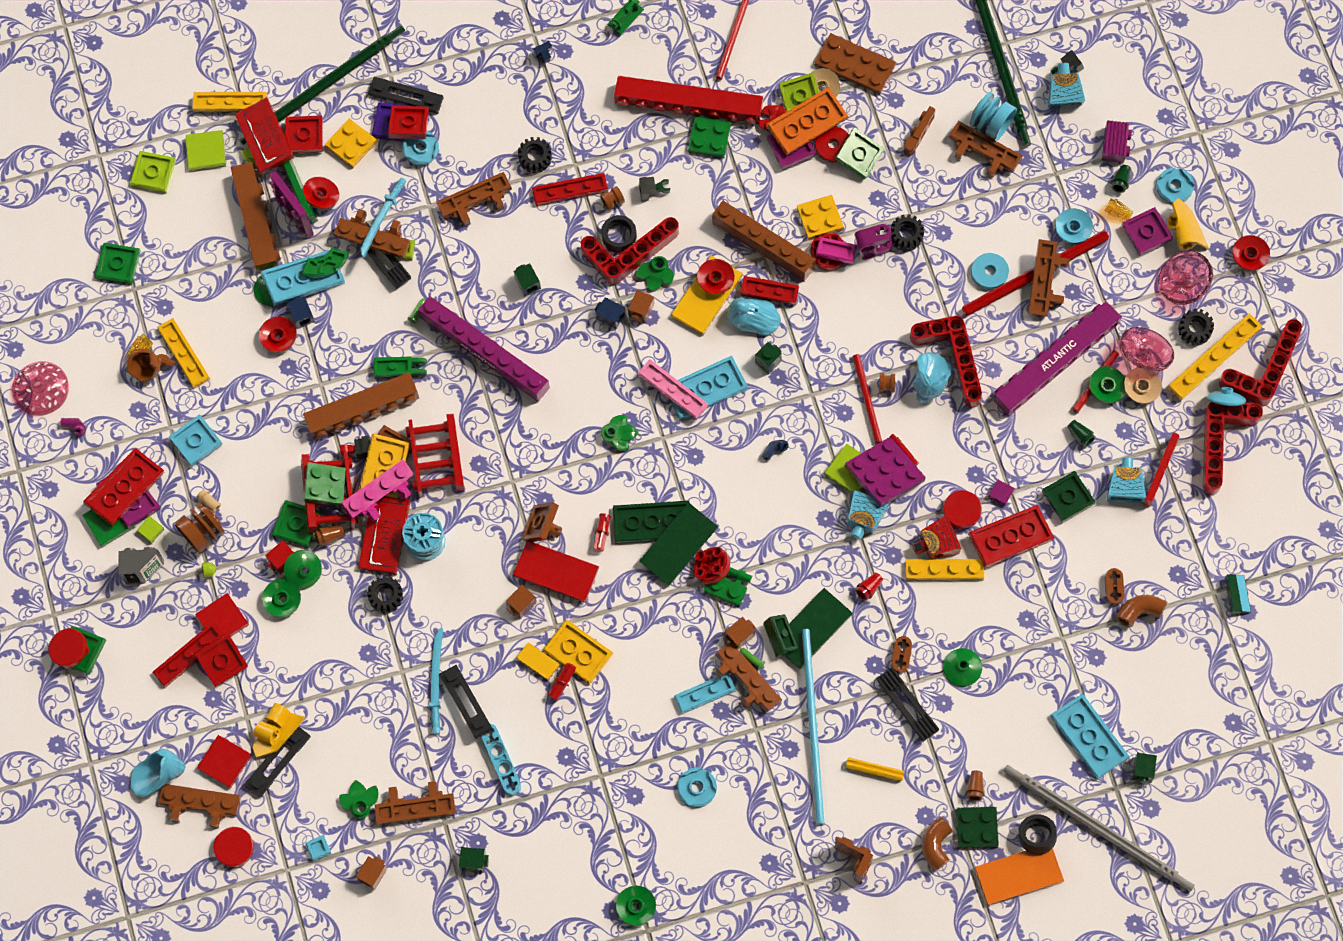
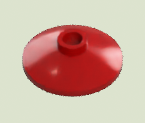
(323, 187)
(1255, 246)
(715, 268)
(274, 327)

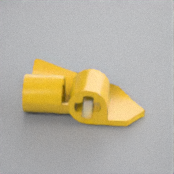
(1187, 228)
(275, 730)

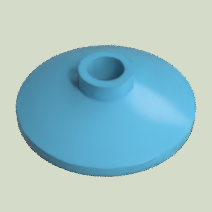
(1074, 218)
(1226, 397)

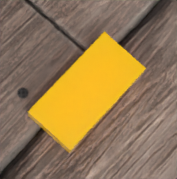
(538, 661)

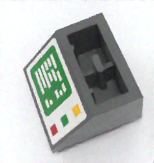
(139, 565)

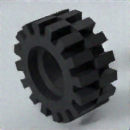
(531, 145)
(910, 222)
(1190, 336)
(379, 584)

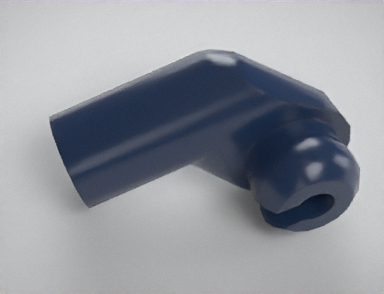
(775, 447)

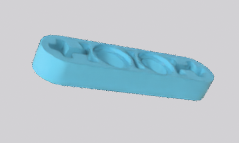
(501, 759)

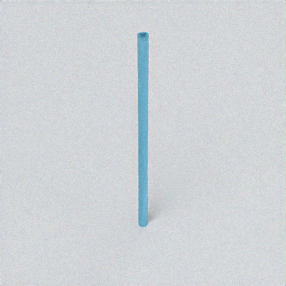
(813, 727)

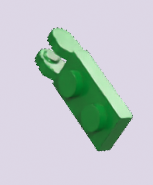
(398, 366)

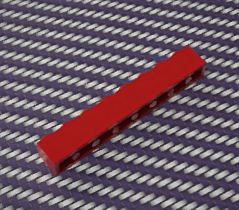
(688, 99)

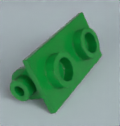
(626, 16)

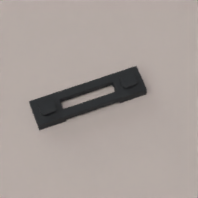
(380, 89)
(397, 275)
(477, 724)
(925, 726)
(258, 782)

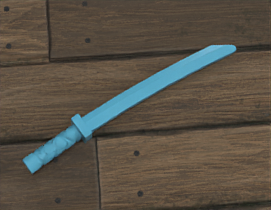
(389, 201)
(435, 704)

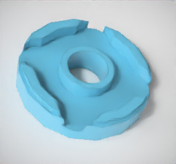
(419, 157)
(1180, 176)
(994, 261)
(701, 798)

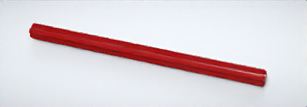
(1027, 277)

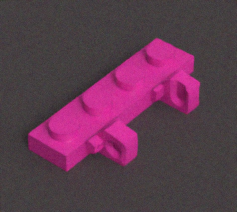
(365, 499)

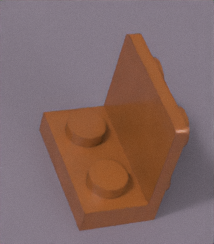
(862, 855)

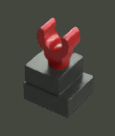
(360, 448)

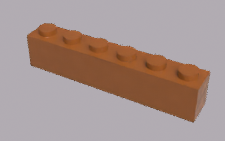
(254, 216)
(763, 240)
(361, 406)

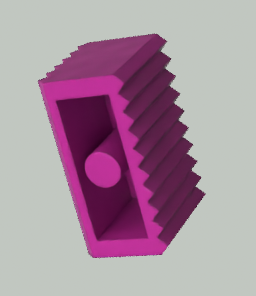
(1115, 141)

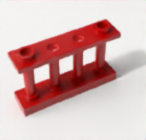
(449, 444)
(315, 520)

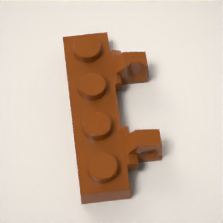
(973, 140)
(461, 202)
(386, 242)
(1045, 263)
(738, 666)
(184, 798)
(400, 810)

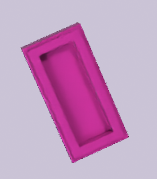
(836, 250)

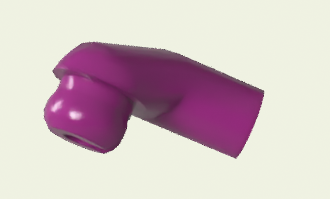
(75, 423)

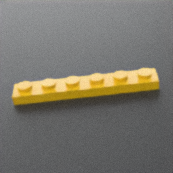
(1215, 356)

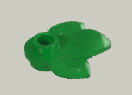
(655, 276)
(622, 432)
(358, 797)

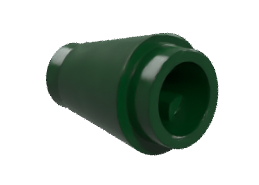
(1121, 180)
(1081, 433)

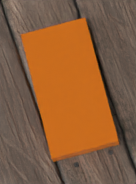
(807, 121)
(1018, 875)

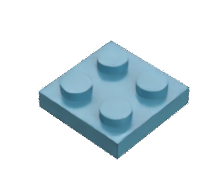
(195, 440)

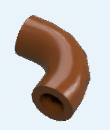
(1140, 605)
(932, 843)

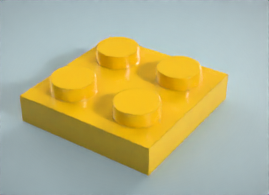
(351, 143)
(820, 217)

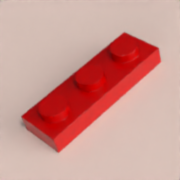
(769, 290)

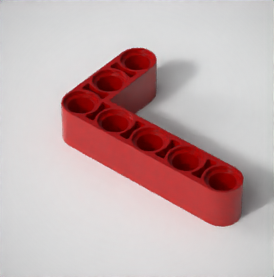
(631, 253)
(958, 353)
(1272, 369)
(1217, 439)

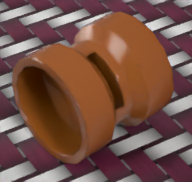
(612, 198)

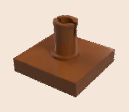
(541, 523)

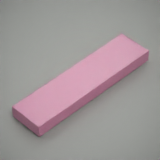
(673, 389)

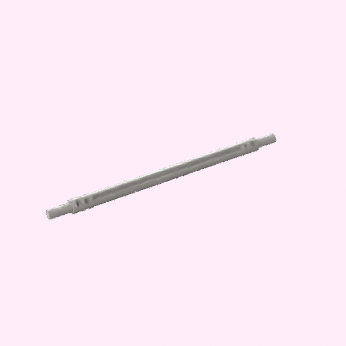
(1098, 827)

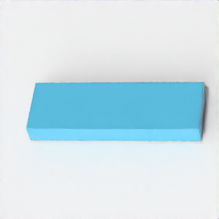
(704, 693)

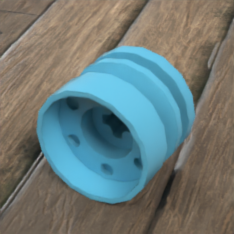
(989, 114)
(427, 546)

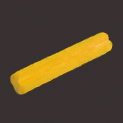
(875, 769)

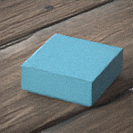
(318, 848)

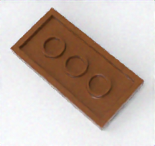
(855, 63)

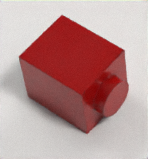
(278, 556)

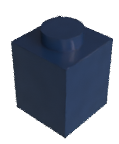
(300, 312)
(610, 312)

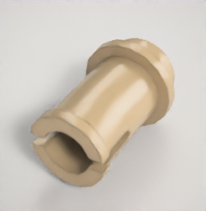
(205, 498)

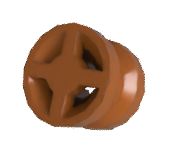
(887, 382)

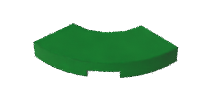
(325, 265)

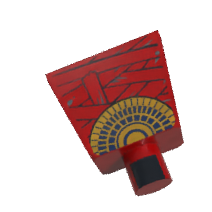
(938, 540)

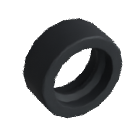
(618, 220)
(1037, 820)

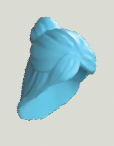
(753, 316)
(931, 376)
(155, 772)

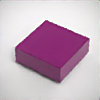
(1001, 492)

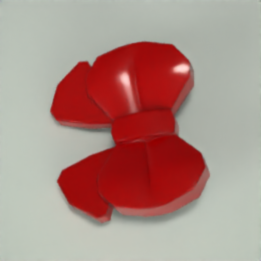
(773, 112)

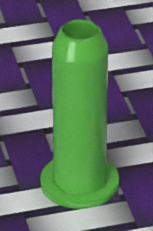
(415, 315)
(751, 658)

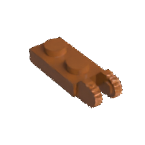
(919, 131)

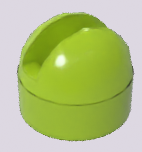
(208, 569)

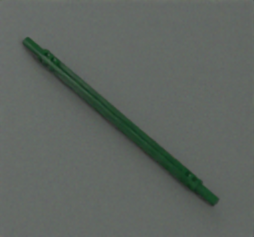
(1003, 69)
(335, 75)

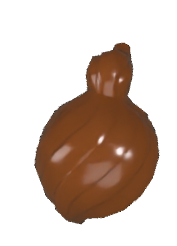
(146, 365)

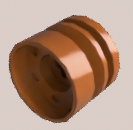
(199, 527)

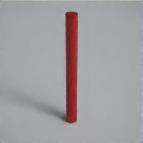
(1087, 393)

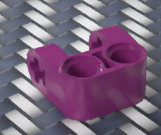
(868, 240)

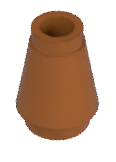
(329, 534)
(975, 786)

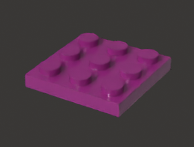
(293, 208)
(885, 472)

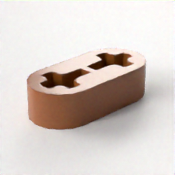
(1119, 586)
(906, 655)

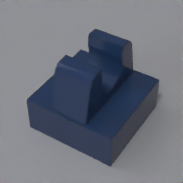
(543, 51)

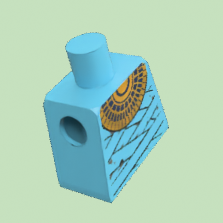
(1065, 88)
(1127, 483)
(864, 514)

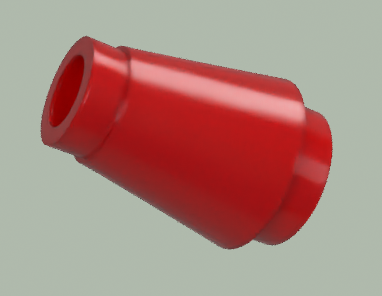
(868, 587)

